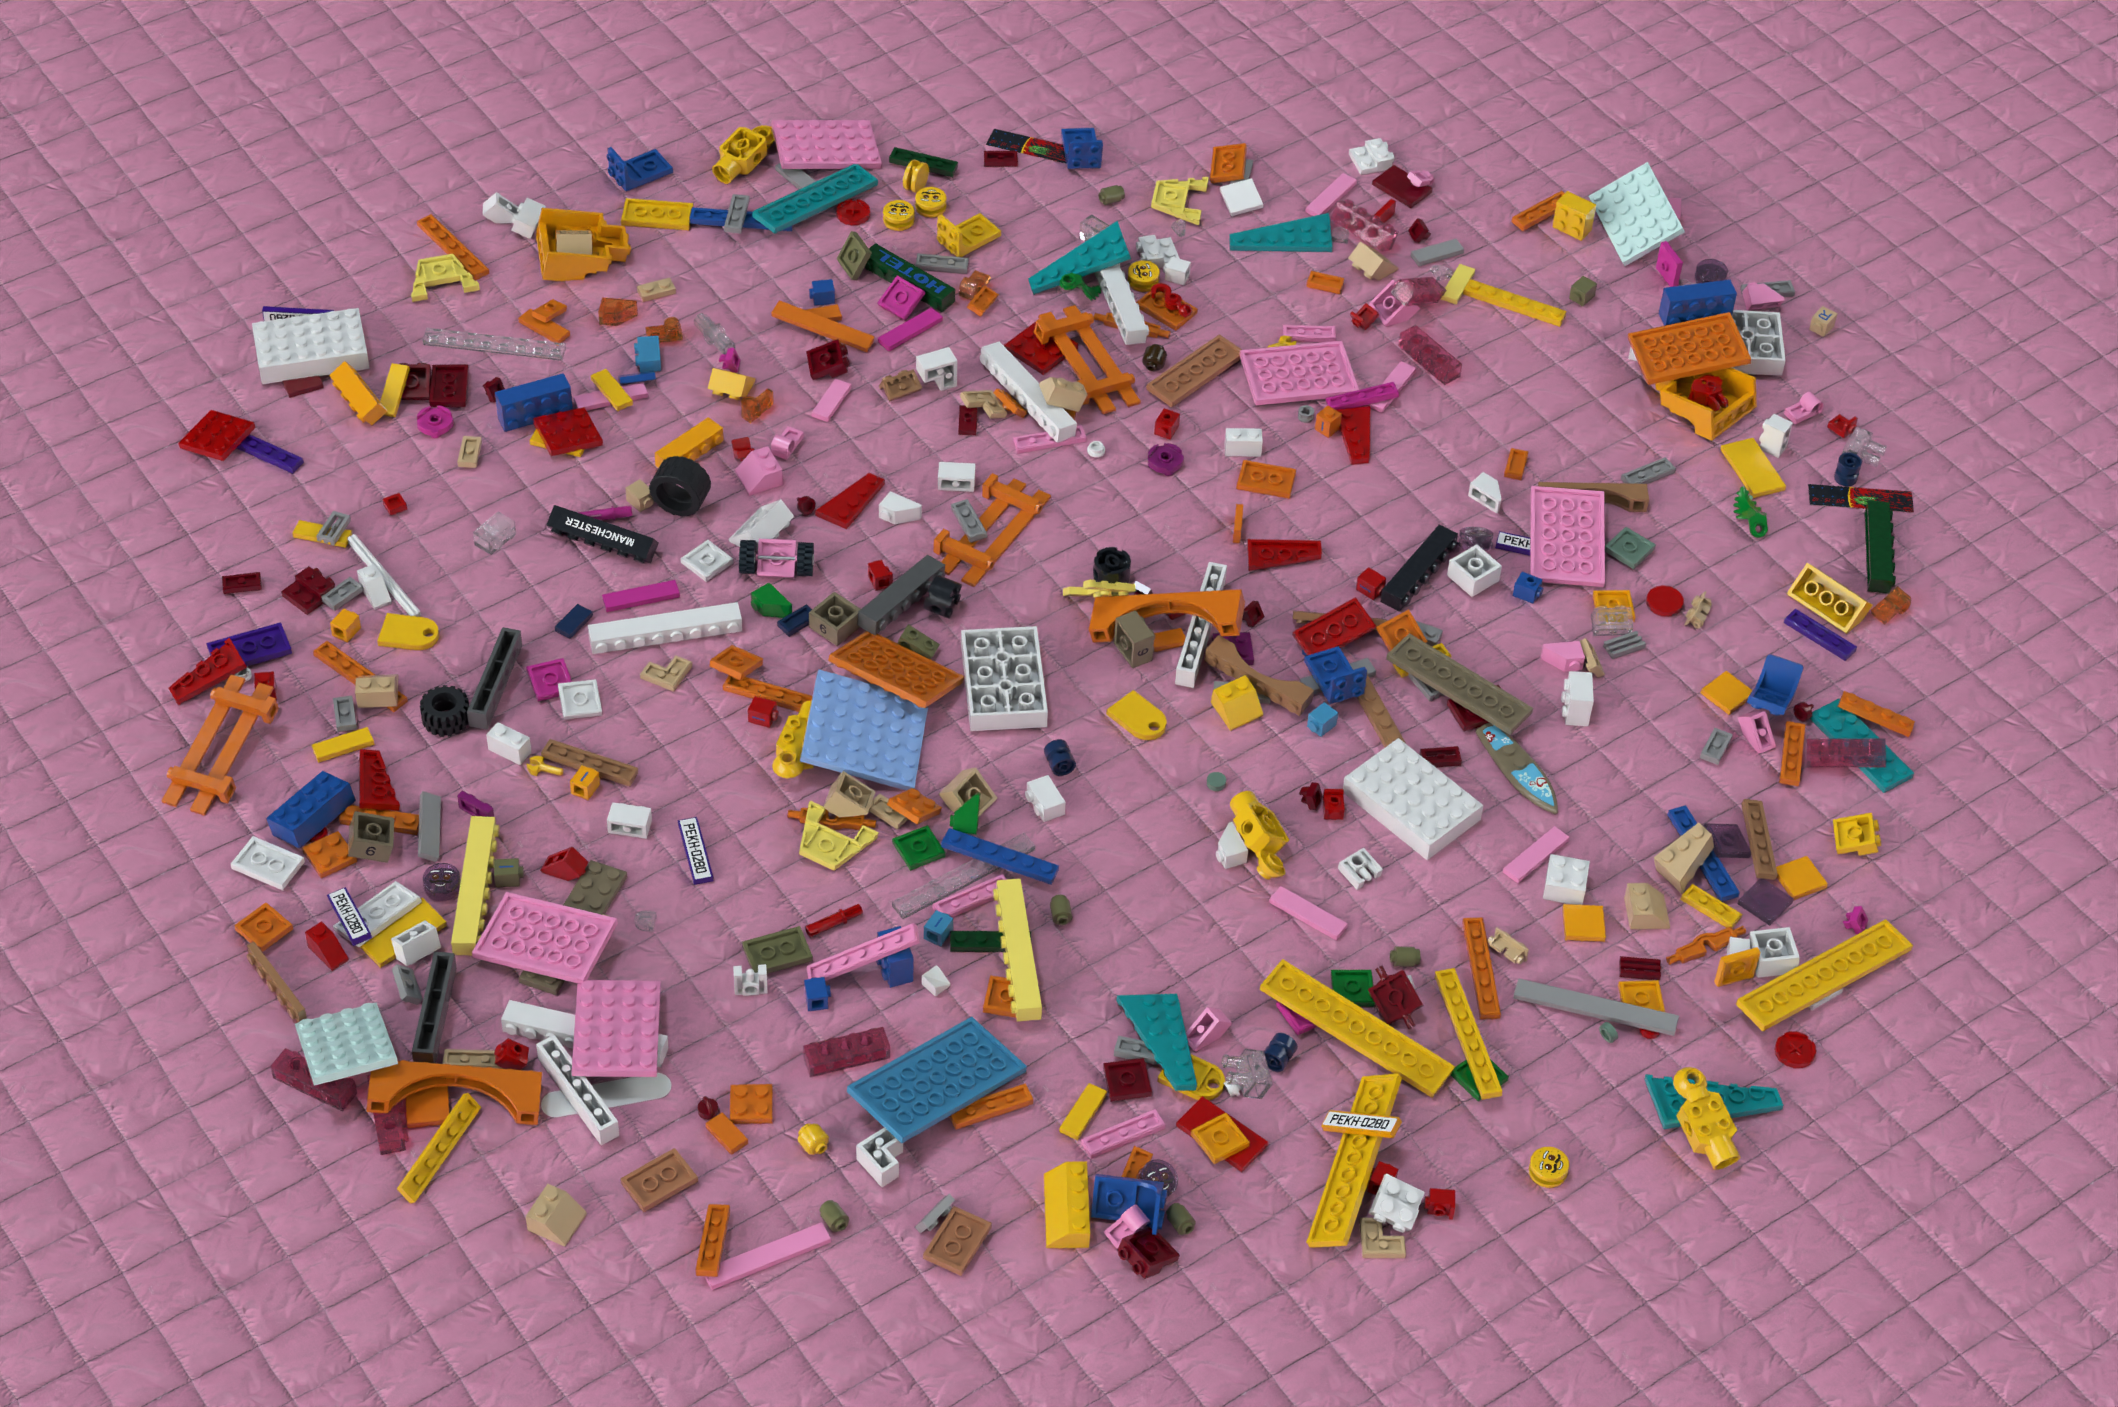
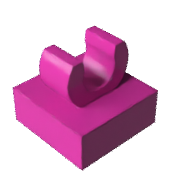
(730, 360)
(1856, 920)

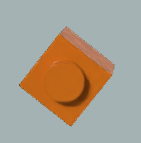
(1328, 421)

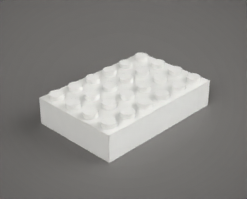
(1763, 340)
(309, 345)
(1003, 678)
(1412, 798)

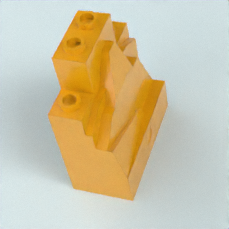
(608, 244)
(1737, 388)

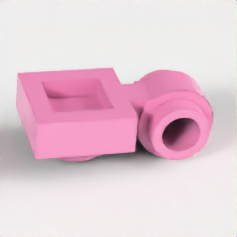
(1421, 178)

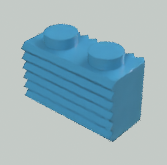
(648, 353)

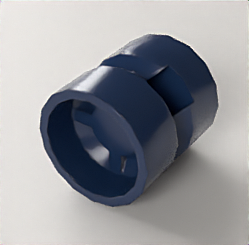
(1847, 469)
(1059, 757)
(1279, 1051)

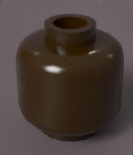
(1154, 357)

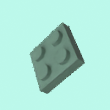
(1629, 547)

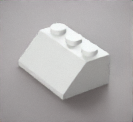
(764, 523)

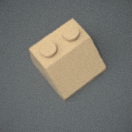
(574, 241)
(1371, 262)
(1063, 393)
(377, 690)
(964, 787)
(848, 797)
(1645, 907)
(555, 1215)

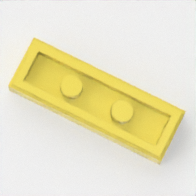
(1457, 283)

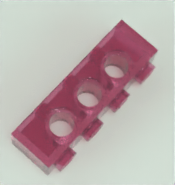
(1355, 224)
(1418, 291)
(1430, 354)
(1846, 752)
(831, 1054)
(293, 1071)
(391, 1140)

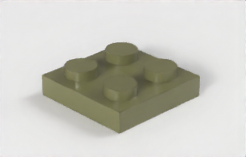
(854, 255)

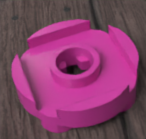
(437, 428)

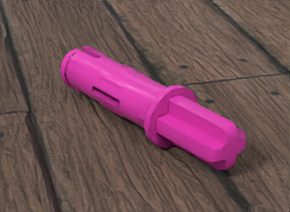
(610, 513)

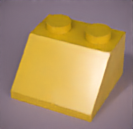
(730, 383)
(1237, 702)

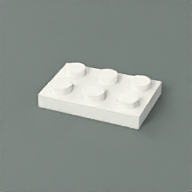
(267, 863)

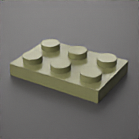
(778, 950)

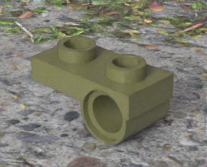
(918, 642)

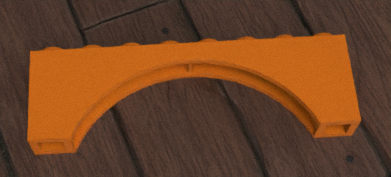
(1220, 608)
(512, 1088)

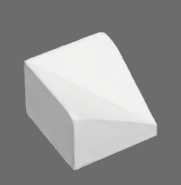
(935, 981)

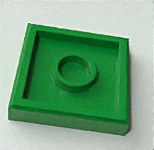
(919, 847)
(1353, 986)
(1464, 1077)

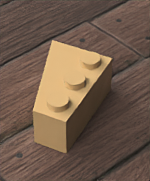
(1684, 856)

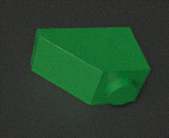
(770, 602)
(967, 816)

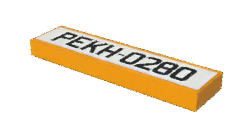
(1361, 1124)

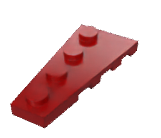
(1356, 433)
(851, 502)
(1273, 553)
(212, 671)
(374, 783)

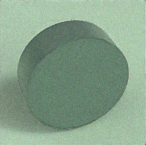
(1216, 781)
(1608, 1032)

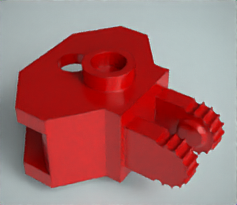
(1708, 394)

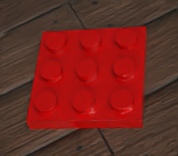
(1034, 354)
(567, 431)
(217, 435)

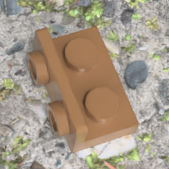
(900, 385)

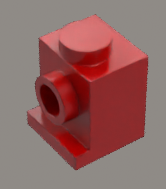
(879, 575)
(1333, 804)
(1440, 1202)

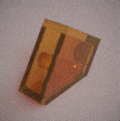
(616, 311)

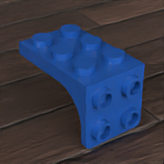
(1081, 148)
(637, 170)
(1336, 675)
(1776, 685)
(1117, 1194)

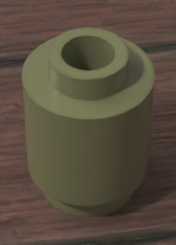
(1111, 194)
(1060, 910)
(1405, 956)
(834, 1216)
(1180, 1219)

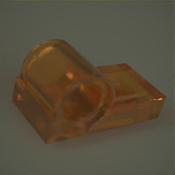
(971, 286)
(668, 332)
(753, 407)
(1893, 603)

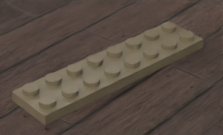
(1459, 684)
(591, 893)

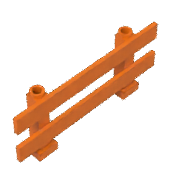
(1048, 326)
(985, 561)
(217, 781)

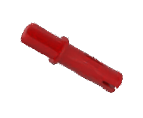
(833, 920)

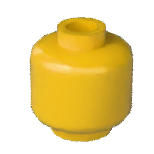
(813, 1139)

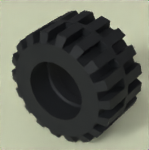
(448, 721)

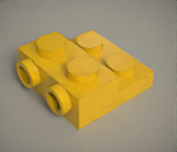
(1857, 834)

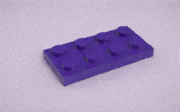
(258, 644)

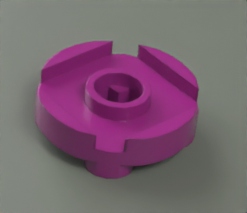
(1165, 466)

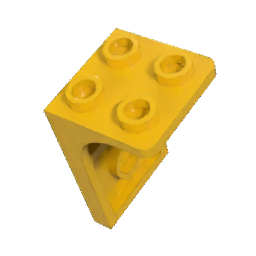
(966, 235)

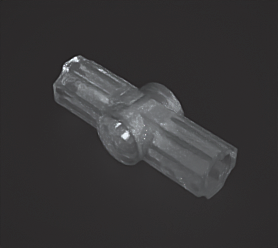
(713, 333)

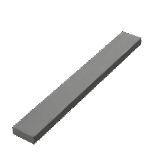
(1596, 1007)

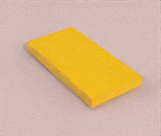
(656, 214)
(1753, 467)
(380, 946)

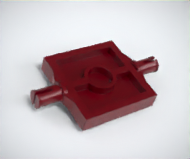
(1395, 997)

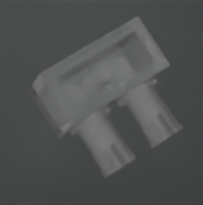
(1861, 442)
(1251, 1073)

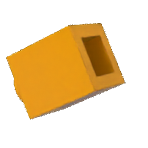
(345, 625)
(585, 782)

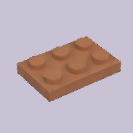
(659, 1180)
(957, 1240)

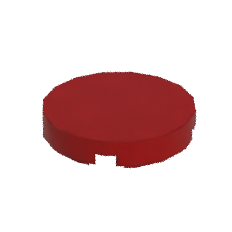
(853, 212)
(1665, 600)
(1795, 1049)

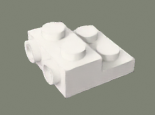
(1372, 157)
(1156, 250)
(1396, 1203)

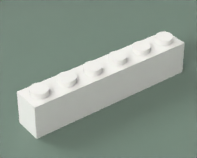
(577, 1090)

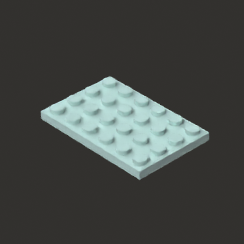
(1636, 214)
(345, 1043)

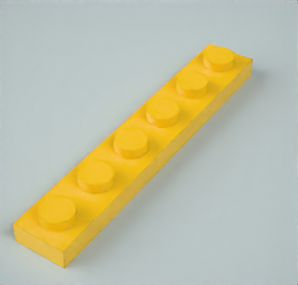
(1514, 302)
(439, 1148)

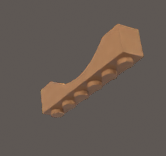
(1624, 495)
(1289, 694)

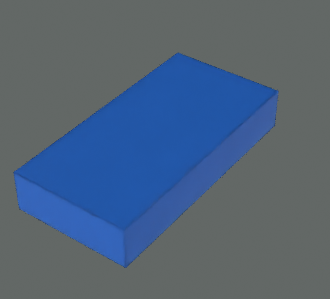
(637, 377)

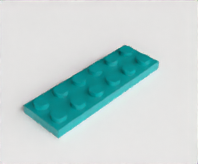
(1842, 724)

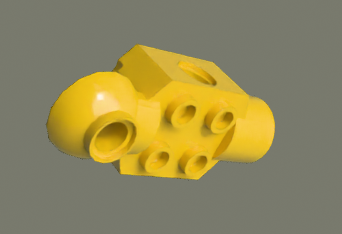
(742, 152)
(790, 745)
(1260, 833)
(1705, 1119)

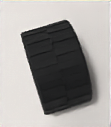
(681, 472)

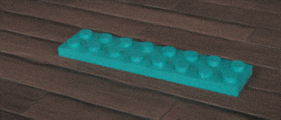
(815, 198)

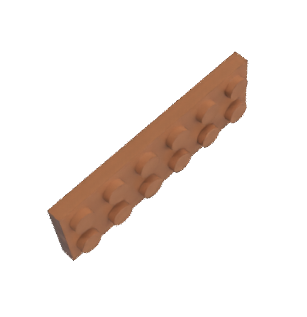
(1195, 370)

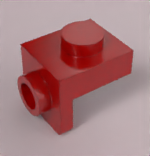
(1364, 316)
(1842, 426)
(741, 447)

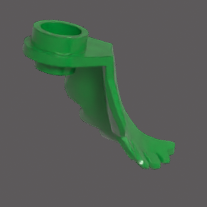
(1072, 280)
(1749, 511)

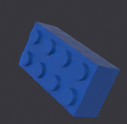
(1696, 301)
(524, 402)
(311, 809)

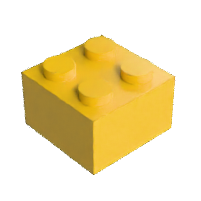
(1574, 215)

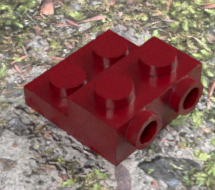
(828, 360)
(418, 382)
(308, 589)
(1147, 1252)

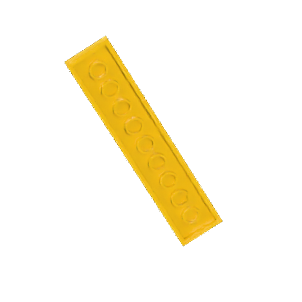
(1824, 975)
(1357, 1028)
(1352, 1166)

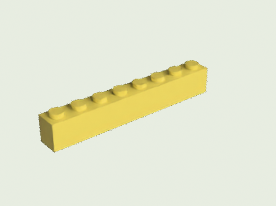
(474, 884)
(1018, 949)

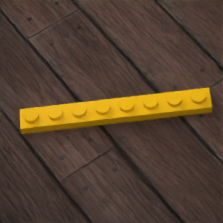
(1468, 1034)

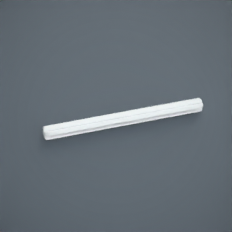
(390, 583)

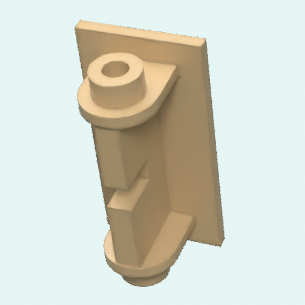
(1699, 610)
(1516, 951)

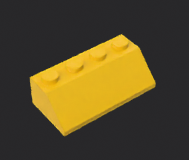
(1829, 598)
(1067, 1206)

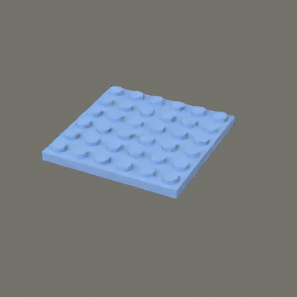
(863, 731)

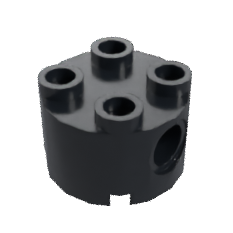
(1112, 565)
(942, 596)

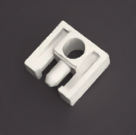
(1351, 870)
(749, 982)

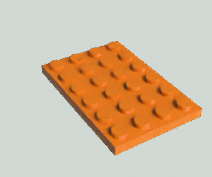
(1689, 348)
(896, 669)

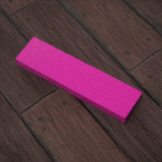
(910, 329)
(1363, 396)
(640, 595)

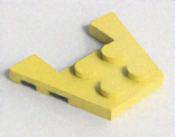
(1172, 194)
(439, 271)
(1100, 589)
(827, 845)

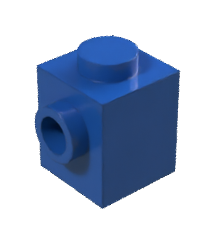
(822, 292)
(1528, 587)
(816, 994)

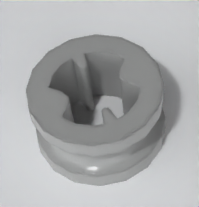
(1305, 413)

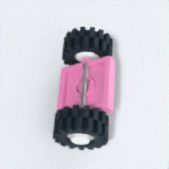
(776, 558)

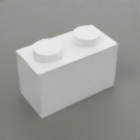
(528, 217)
(1775, 435)
(1243, 442)
(956, 476)
(509, 743)
(1045, 798)
(629, 820)
(416, 943)

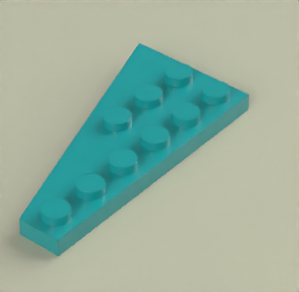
(1299, 235)
(1093, 255)
(1162, 1029)
(1738, 1100)

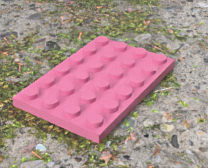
(825, 144)
(1298, 372)
(1567, 536)
(545, 938)
(616, 1028)

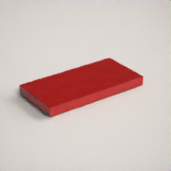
(1335, 628)
(1205, 1111)

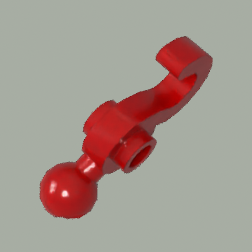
(1172, 300)

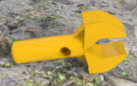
(1283, 341)
(540, 766)

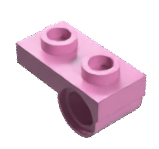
(1807, 407)
(785, 444)
(1130, 1222)

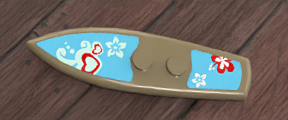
(1518, 767)

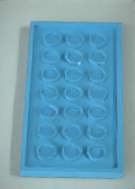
(936, 1079)

